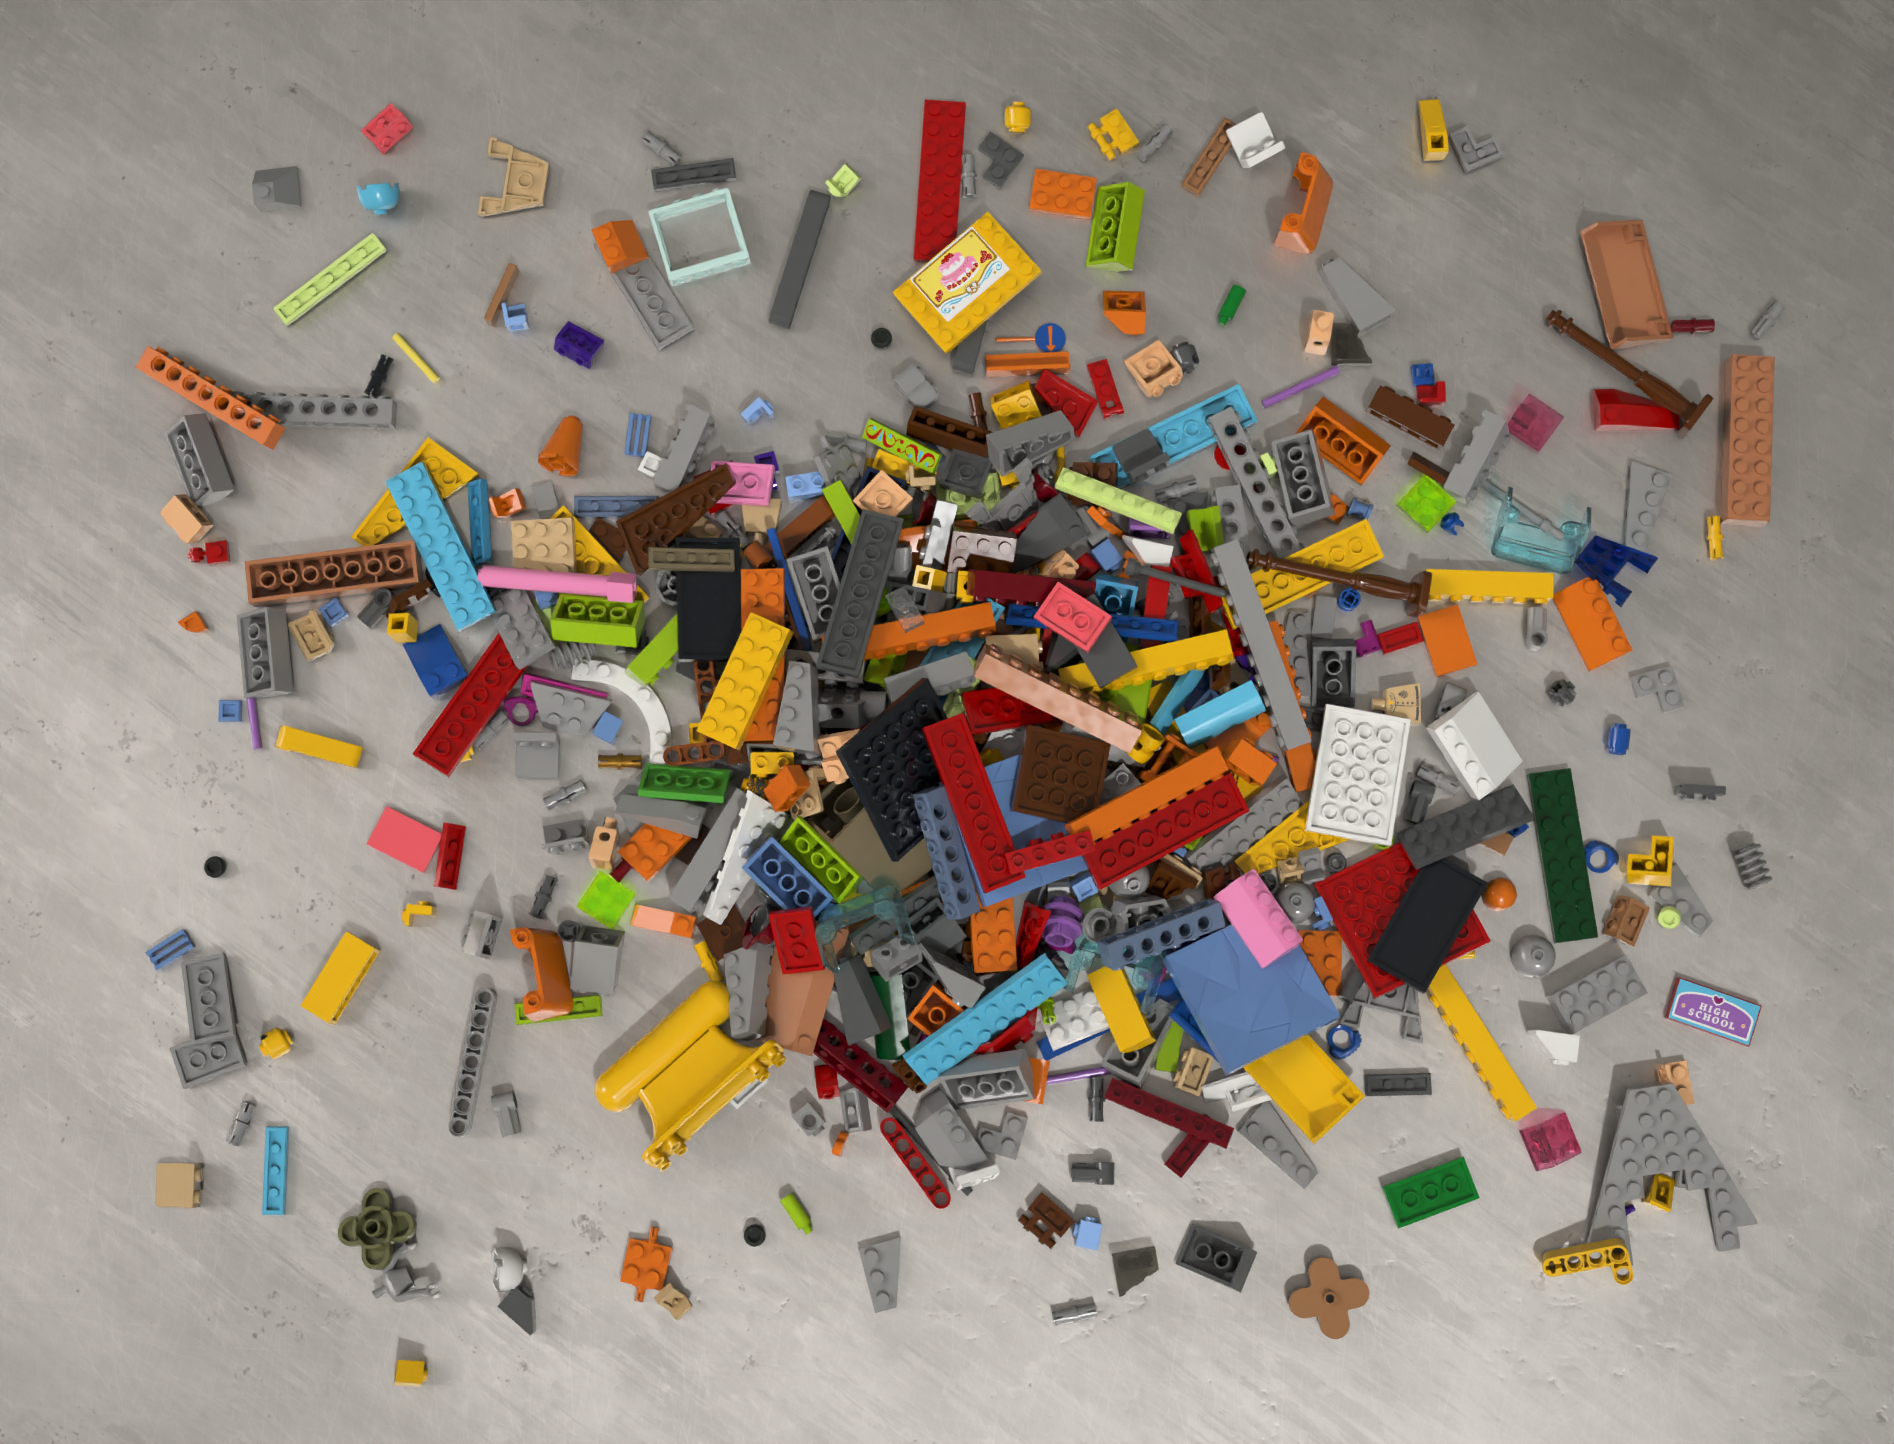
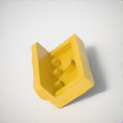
(769, 762)

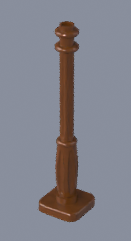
(1652, 386)
(1414, 593)

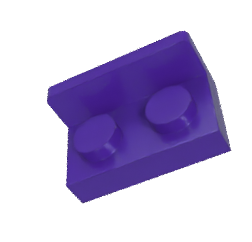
(578, 344)

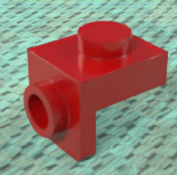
(826, 1082)

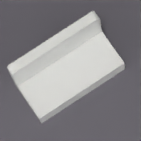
(982, 1173)

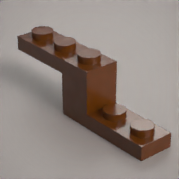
(1200, 625)

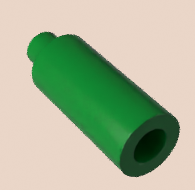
(1231, 304)

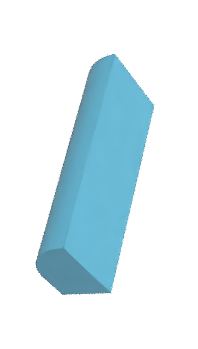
(1220, 714)

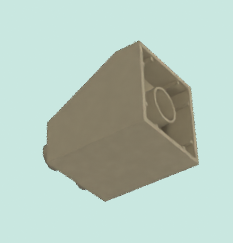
(853, 836)

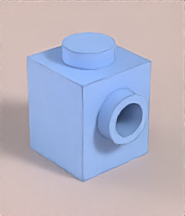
(1088, 1233)

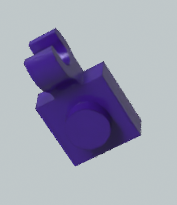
(768, 458)

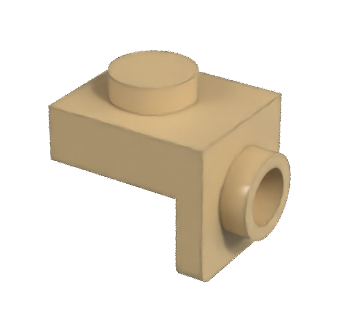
(924, 482)
(1289, 870)
(673, 1300)

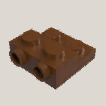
(1102, 472)

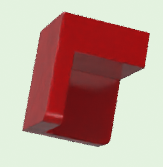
(1432, 395)

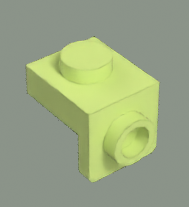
(843, 181)
(1267, 462)

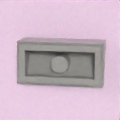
(855, 1110)

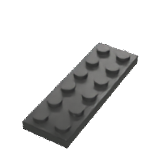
(1464, 826)

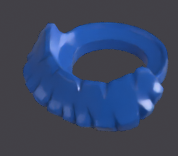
(1612, 855)
(1355, 1040)

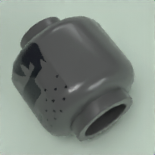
(1186, 357)

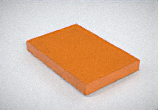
(1447, 640)

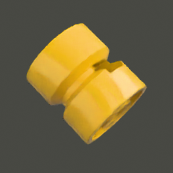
(1146, 744)

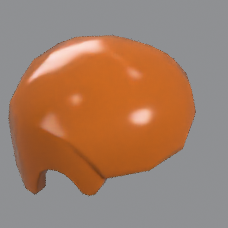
(1499, 894)

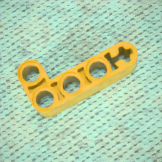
(318, 746)
(1585, 1262)

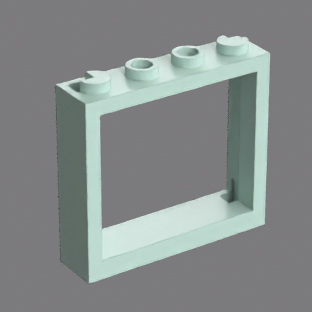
(705, 268)

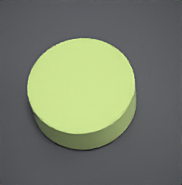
(1669, 917)

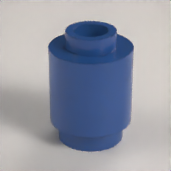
(1618, 739)

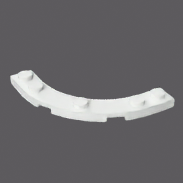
(644, 697)

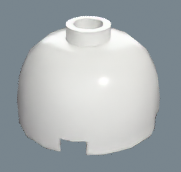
(507, 1268)

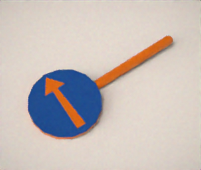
(1048, 338)

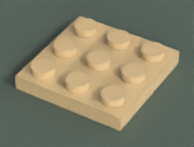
(544, 544)

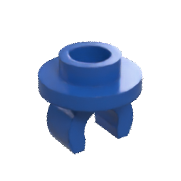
(1449, 521)

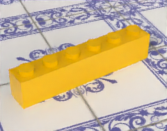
(1491, 586)

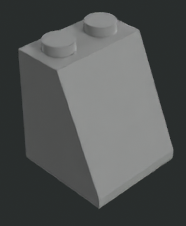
(597, 960)

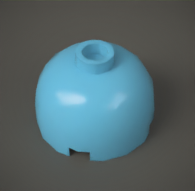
(379, 197)

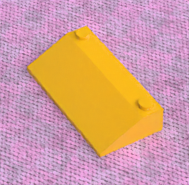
(1306, 1086)

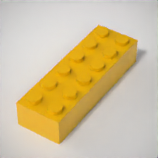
(745, 681)

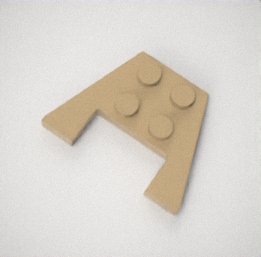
(524, 181)

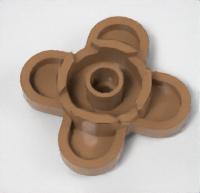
(1312, 1302)

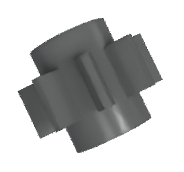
(1562, 692)

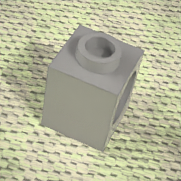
(802, 1113)

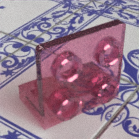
(1550, 1142)

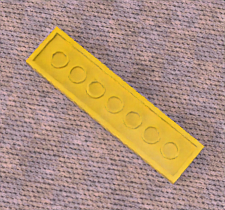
(1342, 551)

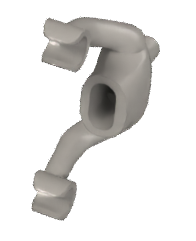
(399, 1280)

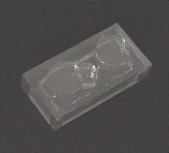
(904, 609)

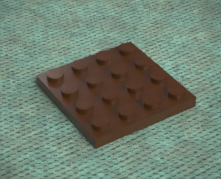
(1059, 775)

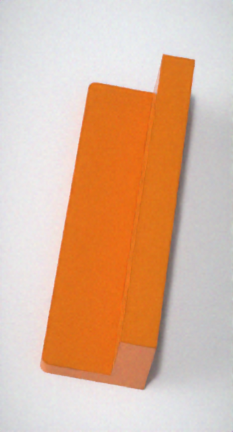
(1027, 364)

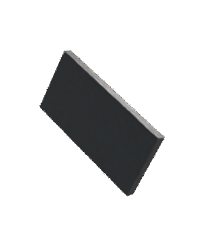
(708, 606)
(1427, 923)

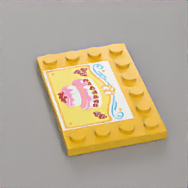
(967, 282)

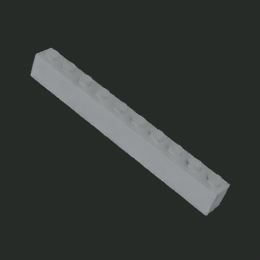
(1260, 645)

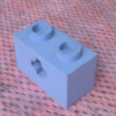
(805, 486)

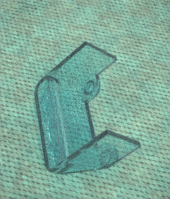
(1532, 546)
(883, 902)
(1146, 973)

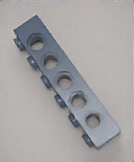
(946, 853)
(1112, 947)

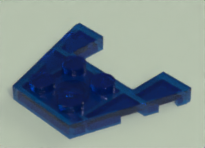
(1604, 561)

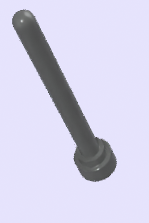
(1135, 567)

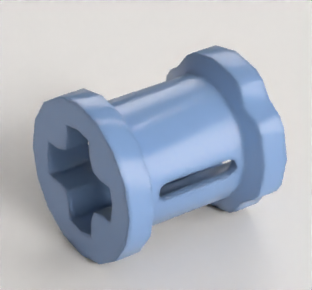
(1359, 509)

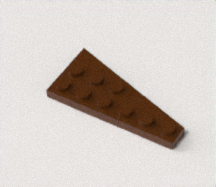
(672, 515)

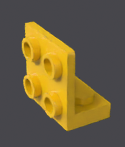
(1015, 405)

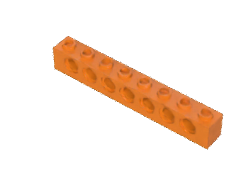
(152, 365)

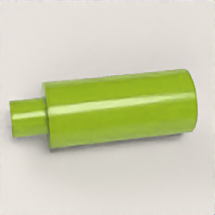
(796, 1213)

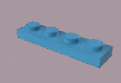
(479, 522)

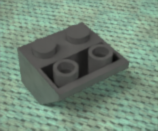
(934, 929)

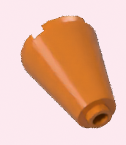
(563, 448)

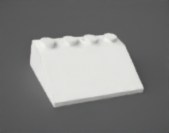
(1475, 746)

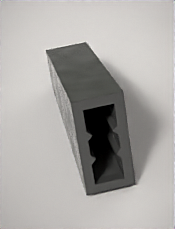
(859, 1001)

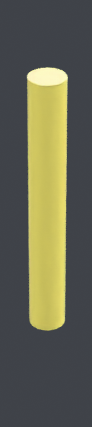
(416, 358)

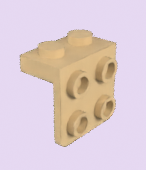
(811, 801)
(178, 1185)

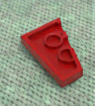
(1063, 396)
(1030, 931)

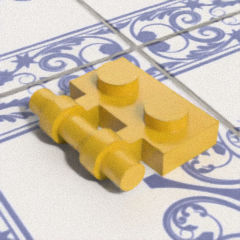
(1117, 130)

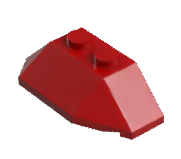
(1011, 1036)

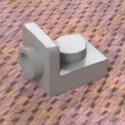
(1311, 862)

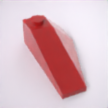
(1627, 412)

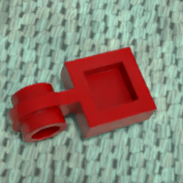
(216, 553)

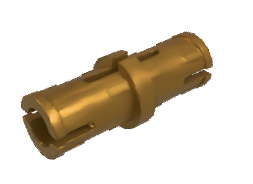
(620, 761)

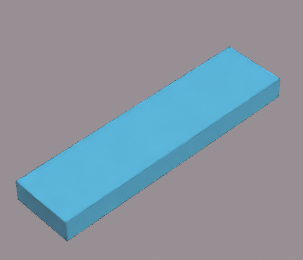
(1175, 700)
(275, 1170)

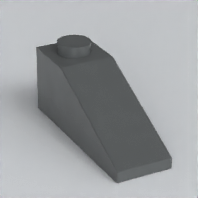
(923, 598)

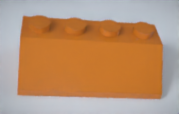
(1345, 440)
(1591, 623)

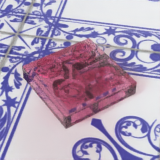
(1534, 422)

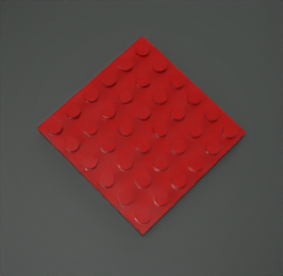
(1364, 902)

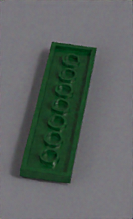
(1562, 855)

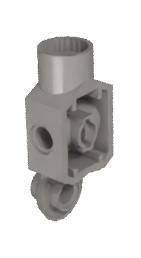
(849, 706)
(1126, 915)

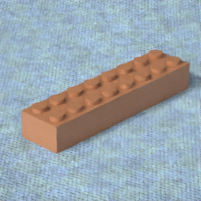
(1747, 440)
(333, 573)
(1057, 697)

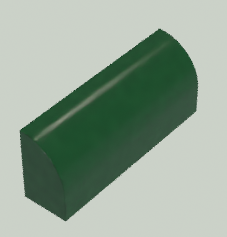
(895, 1040)

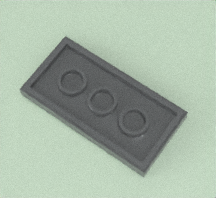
(1108, 656)

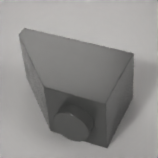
(520, 1308)

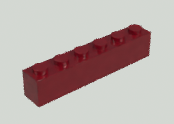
(1020, 587)

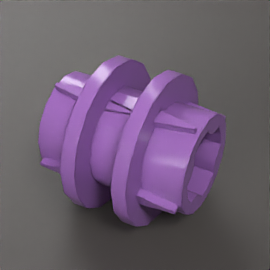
(1064, 921)

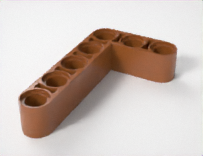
(792, 536)
(704, 747)

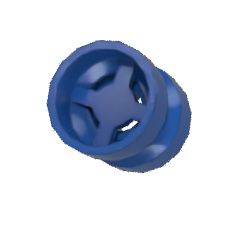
(1347, 603)

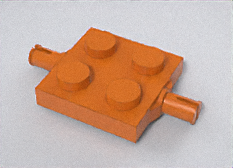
(646, 1264)

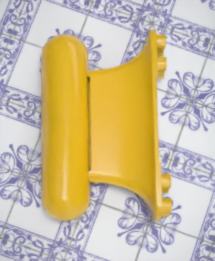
(685, 1071)

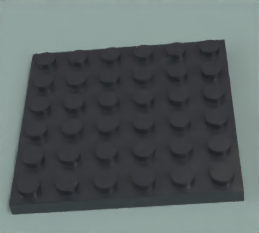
(892, 763)

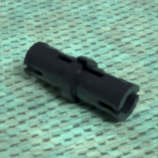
(378, 376)

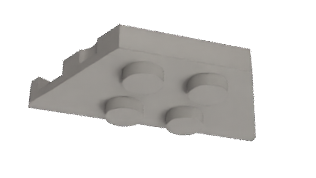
(567, 708)

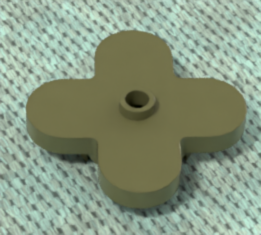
(363, 1231)

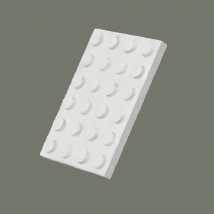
(1357, 775)

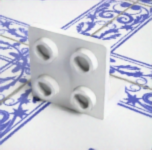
(1253, 140)

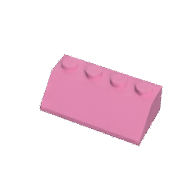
(1258, 918)

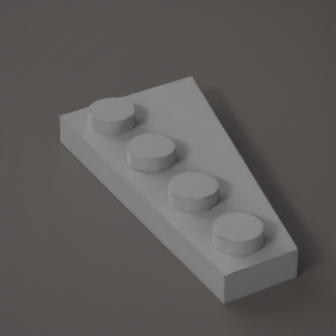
(1299, 642)
(1274, 1140)

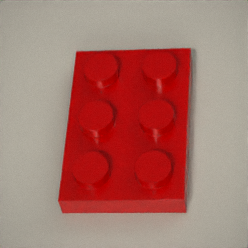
(796, 940)

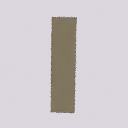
(691, 559)

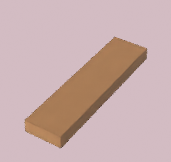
(1209, 160)

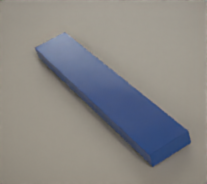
(789, 590)

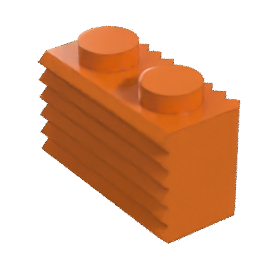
(786, 787)

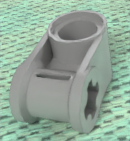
(1449, 698)

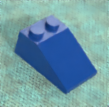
(436, 662)

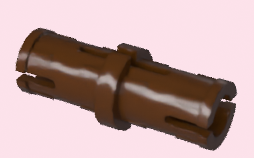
(978, 413)

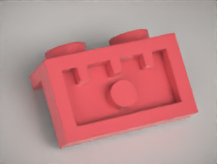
(387, 128)

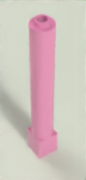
(616, 587)

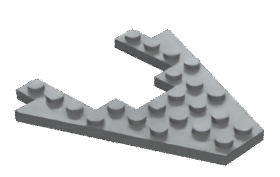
(1661, 1137)

